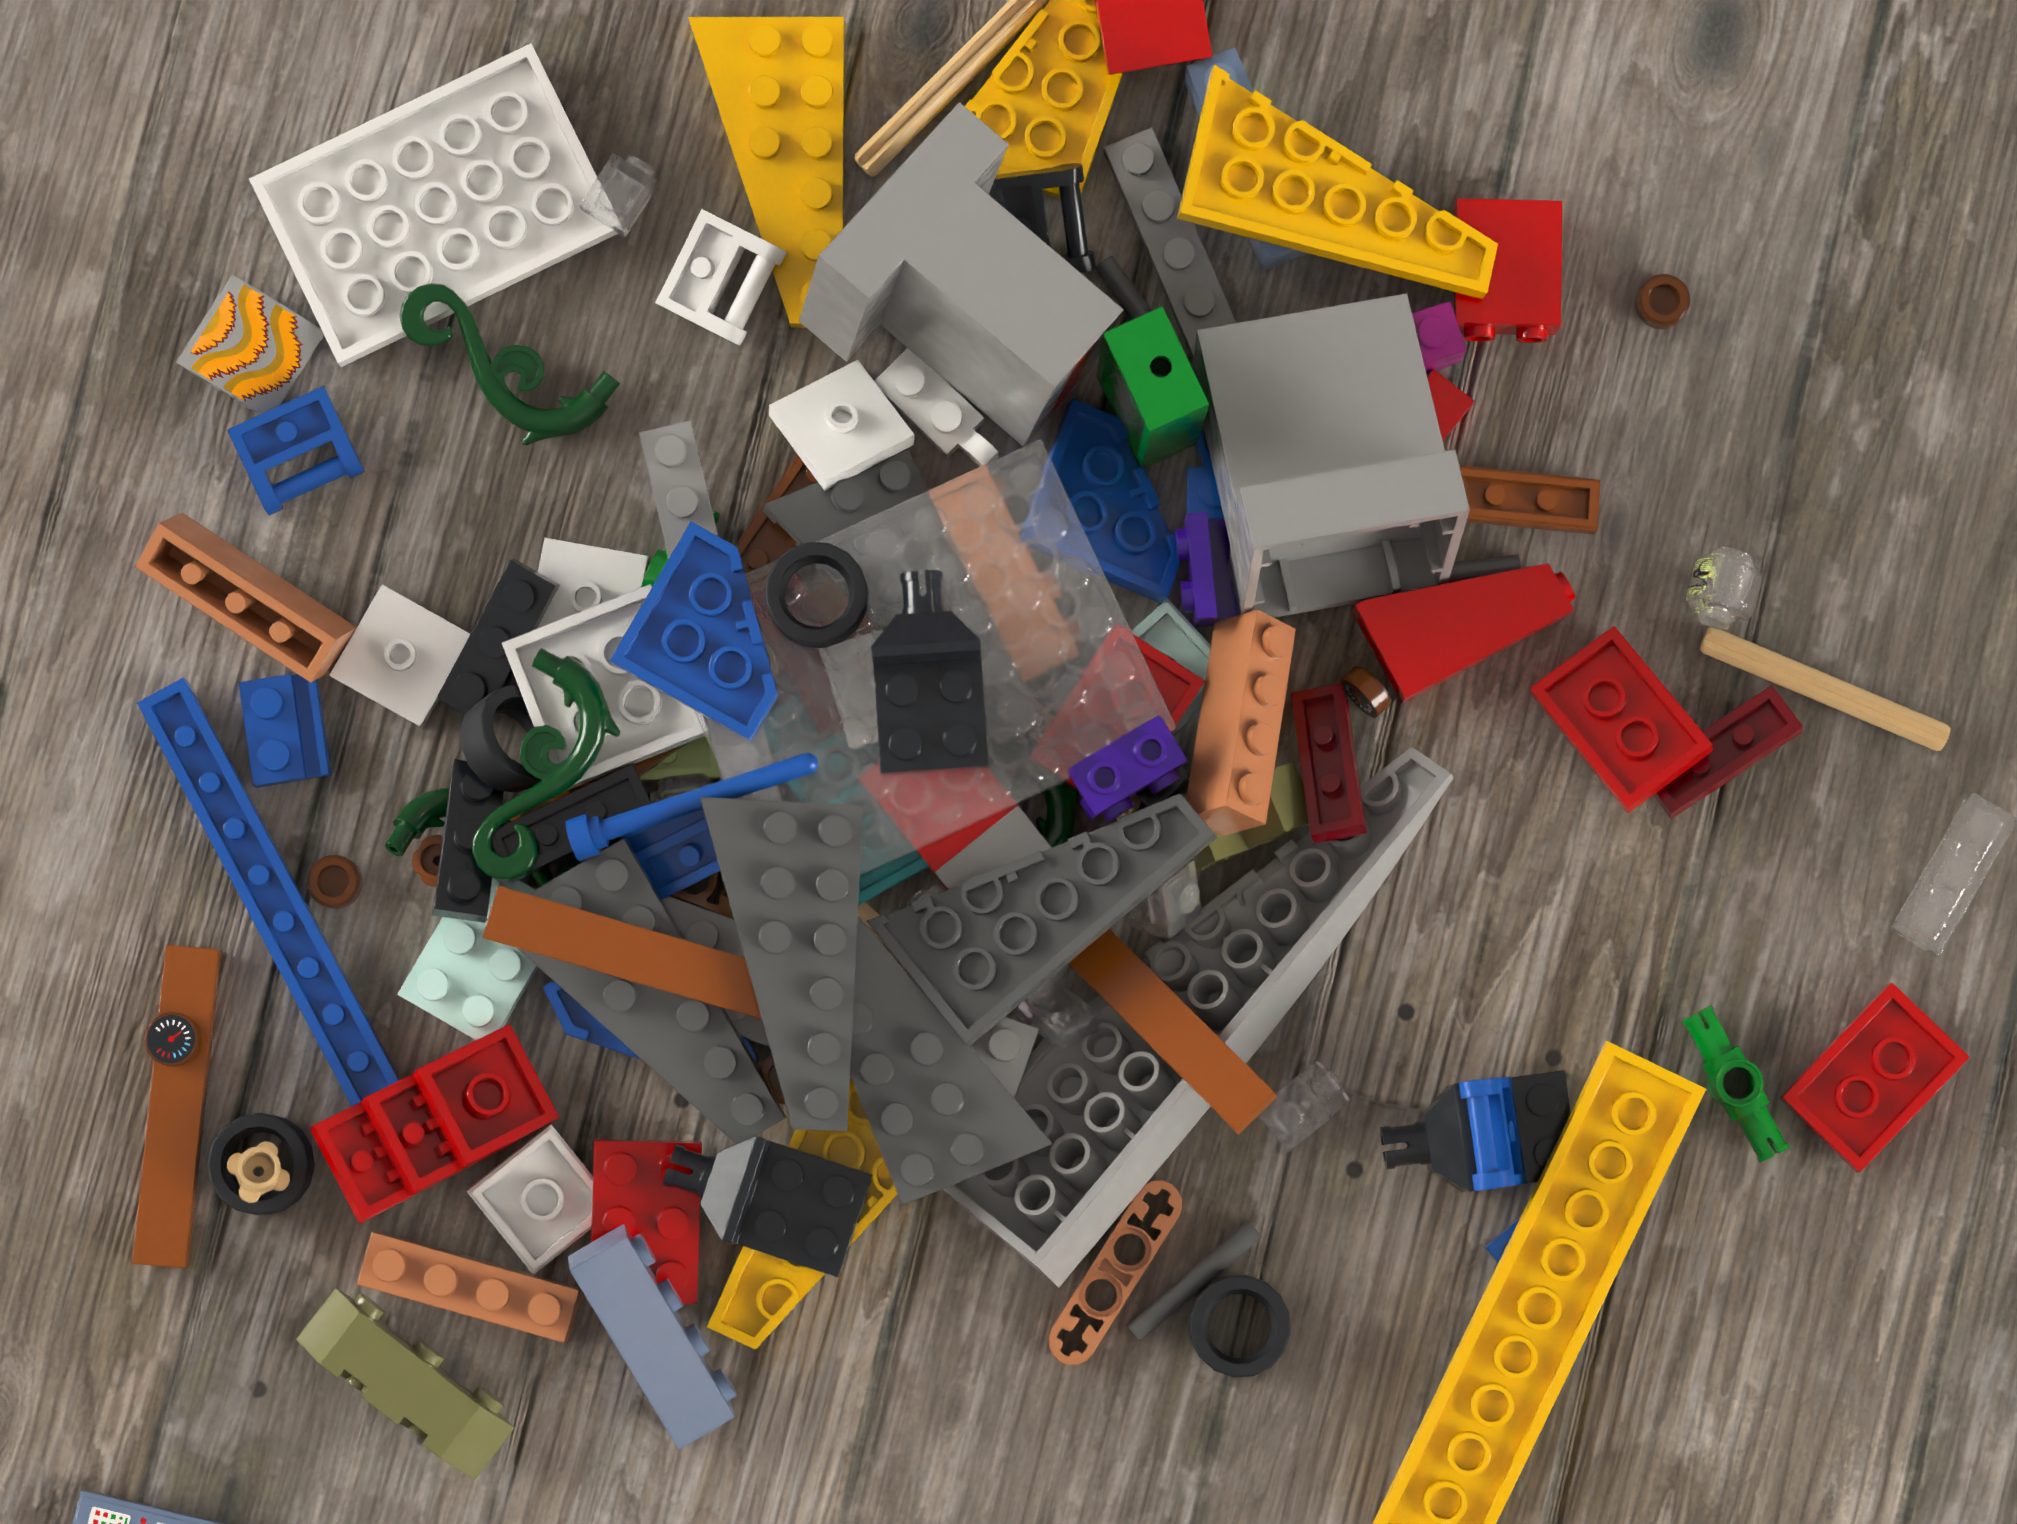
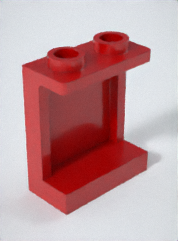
(1525, 273)

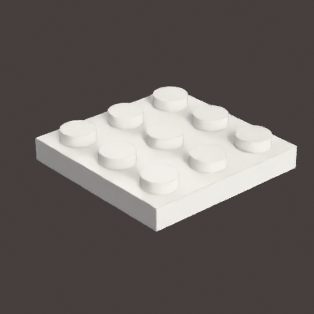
(645, 716)

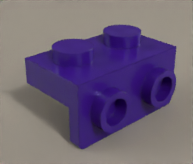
(1209, 586)
(1127, 766)

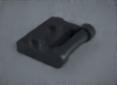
(1024, 198)

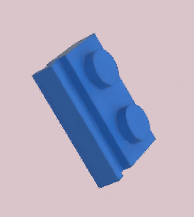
(284, 730)
(675, 852)

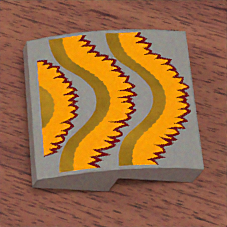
(250, 346)

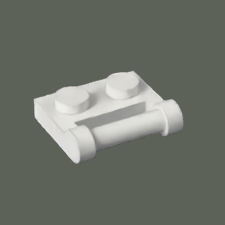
(705, 270)

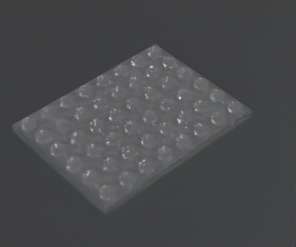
(1051, 637)

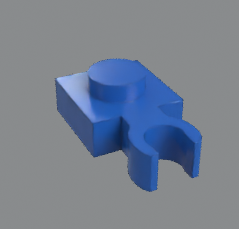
(1201, 485)

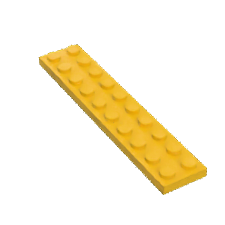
(1544, 1294)

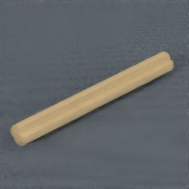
(946, 84)
(1825, 688)

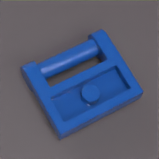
(288, 434)
(1494, 1133)

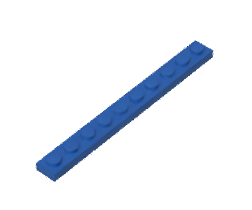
(268, 891)

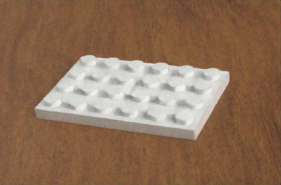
(440, 191)

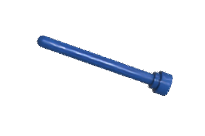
(591, 834)

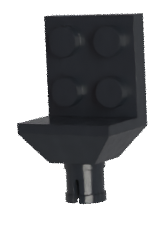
(928, 686)
(1445, 1134)
(777, 1200)

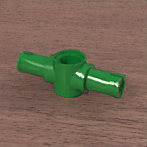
(1750, 1108)

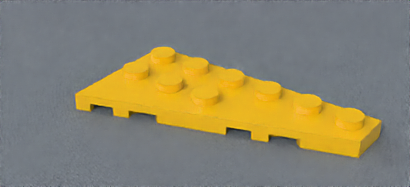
(1051, 92)
(785, 123)
(1304, 191)
(767, 1287)

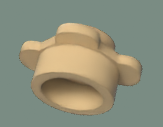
(263, 1157)

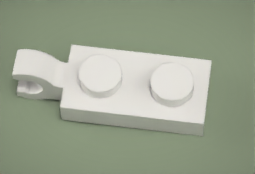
(935, 408)

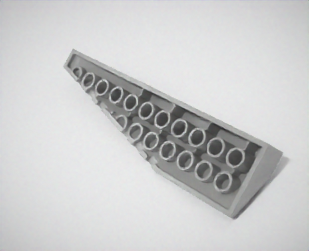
(1240, 969)

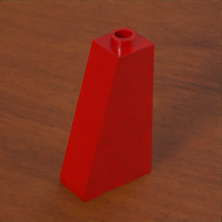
(1452, 626)

